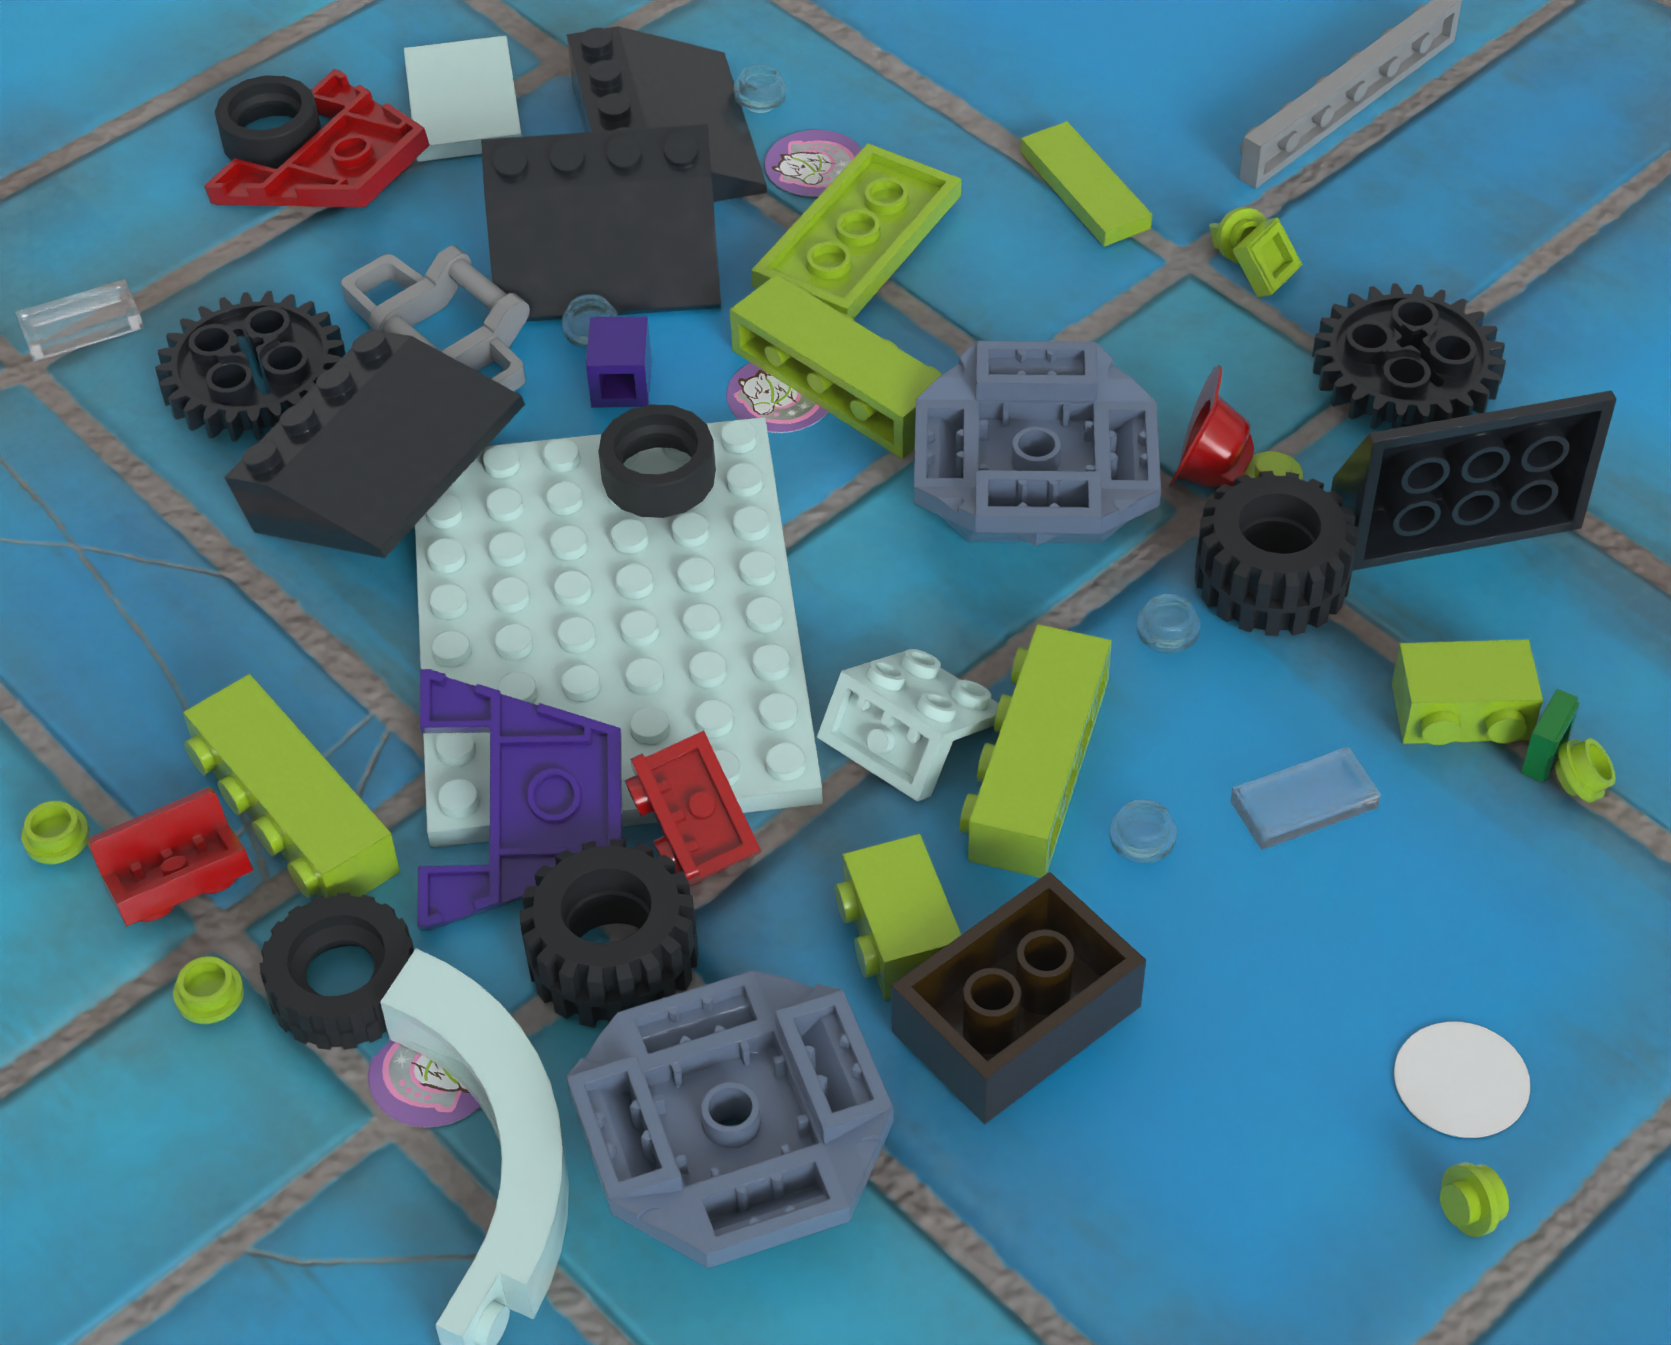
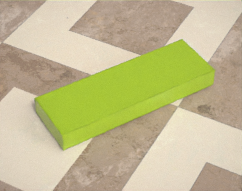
(1086, 183)

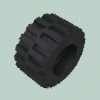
(1270, 588)
(602, 889)

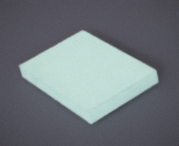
(462, 95)

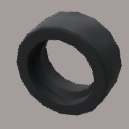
(260, 99)
(657, 428)

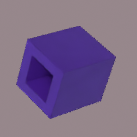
(619, 361)

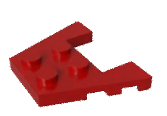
(339, 165)

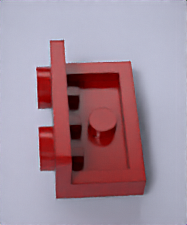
(693, 808)
(169, 857)

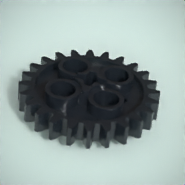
(1407, 358)
(212, 381)

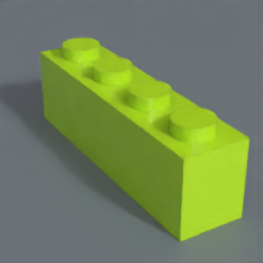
(832, 361)
(1037, 751)
(289, 792)

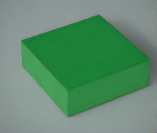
(1550, 732)

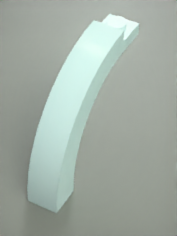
(486, 1050)

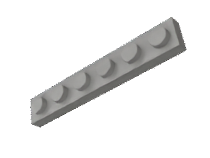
(1347, 90)

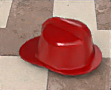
(1216, 440)

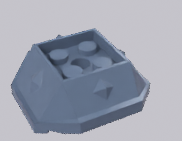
(1036, 444)
(723, 1051)

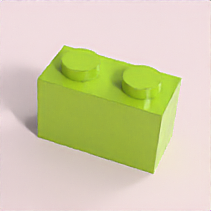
(1466, 691)
(896, 908)

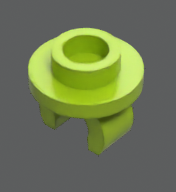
(1233, 229)

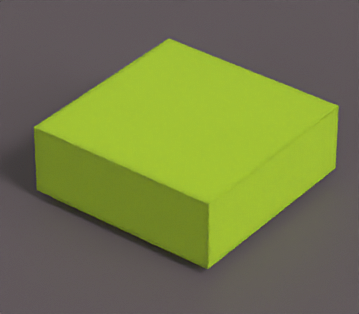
(1267, 257)

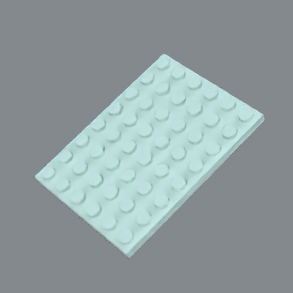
(617, 617)

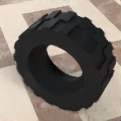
(319, 928)

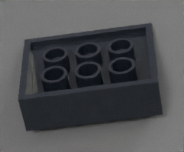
(655, 82)
(603, 218)
(370, 446)
(1474, 479)

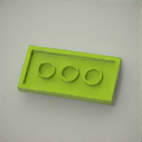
(860, 229)

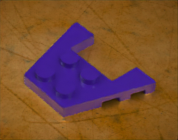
(549, 792)

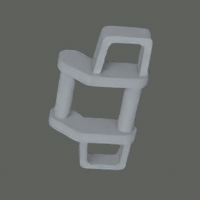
(430, 295)

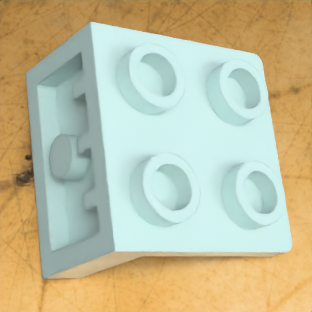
(903, 717)

